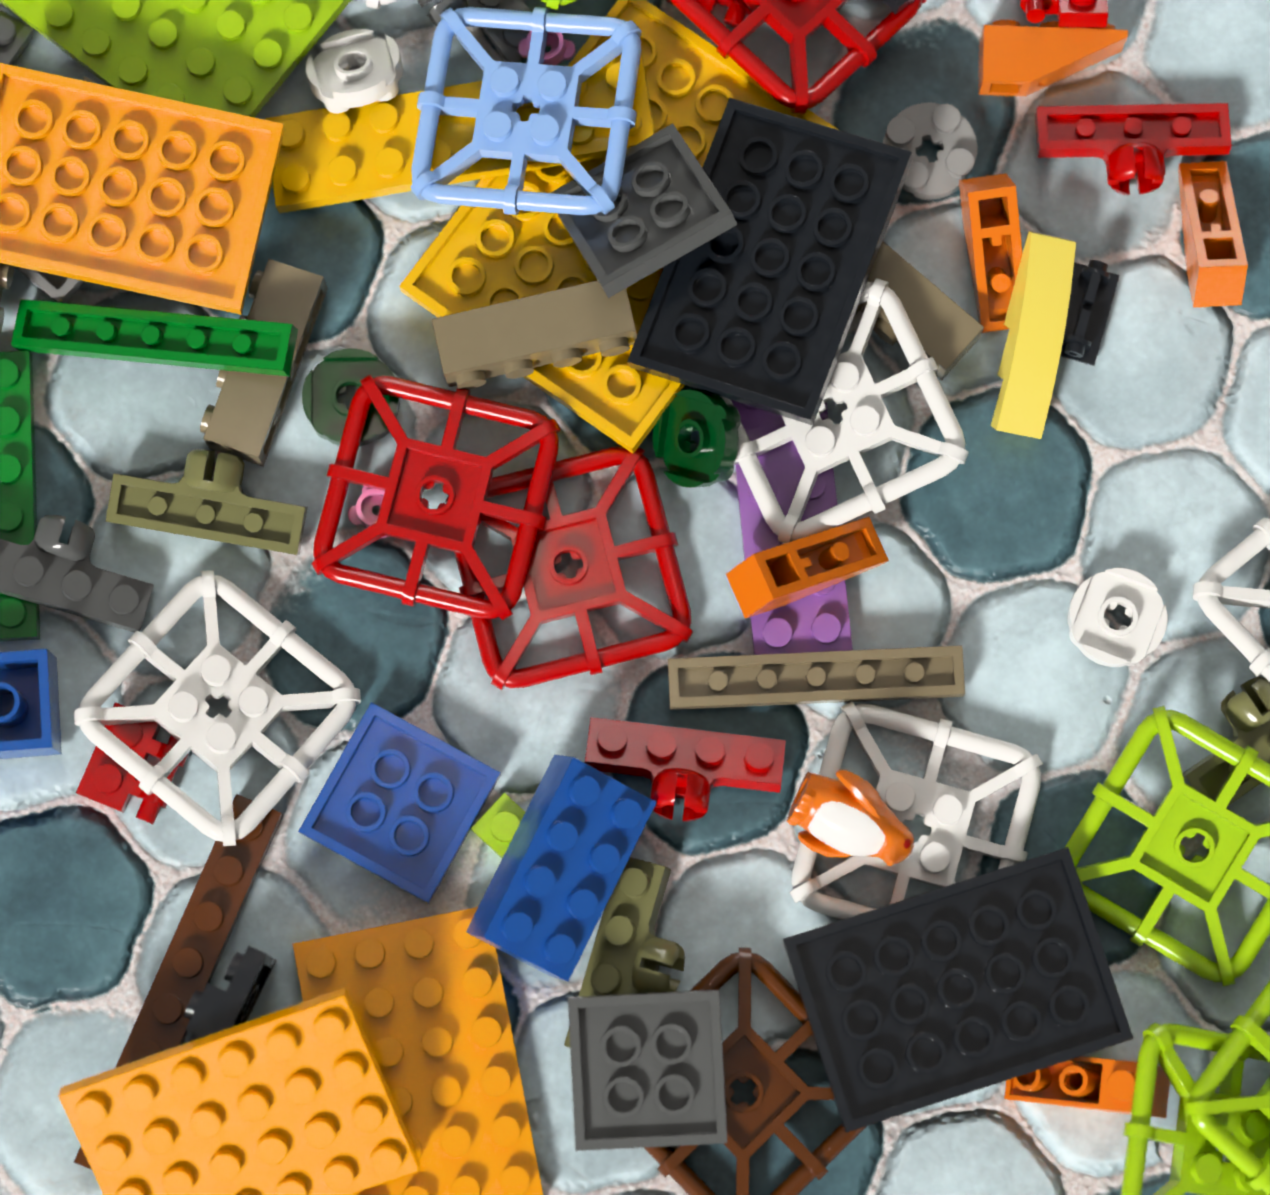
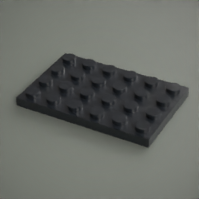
(777, 293)
(957, 989)

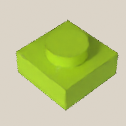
(499, 824)

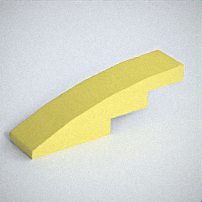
(1035, 334)

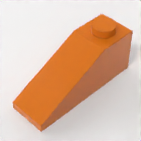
(1211, 235)
(992, 244)
(805, 566)

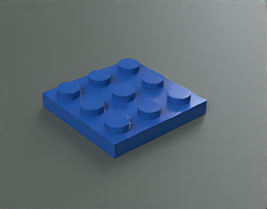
(399, 802)

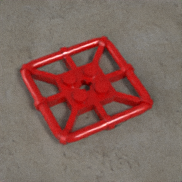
(795, 24)
(451, 525)
(596, 584)

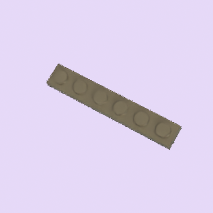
(816, 677)

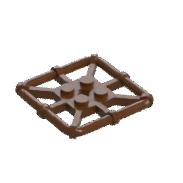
(777, 1092)

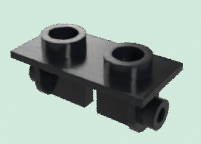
(1088, 311)

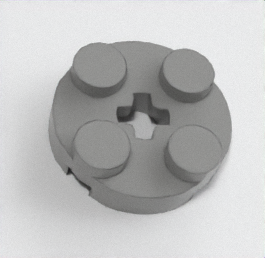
(941, 126)

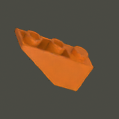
(1029, 58)
(1087, 1085)

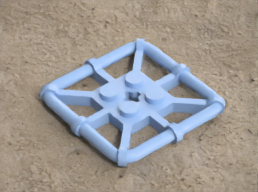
(547, 134)

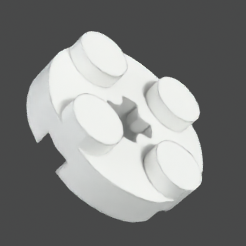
(344, 89)
(1142, 605)

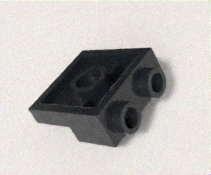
(221, 1009)

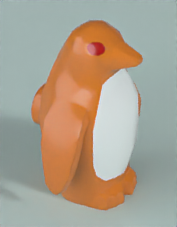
(848, 819)

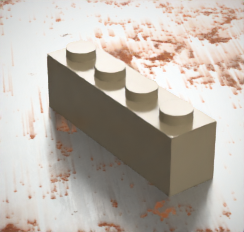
(939, 322)
(533, 333)
(253, 403)

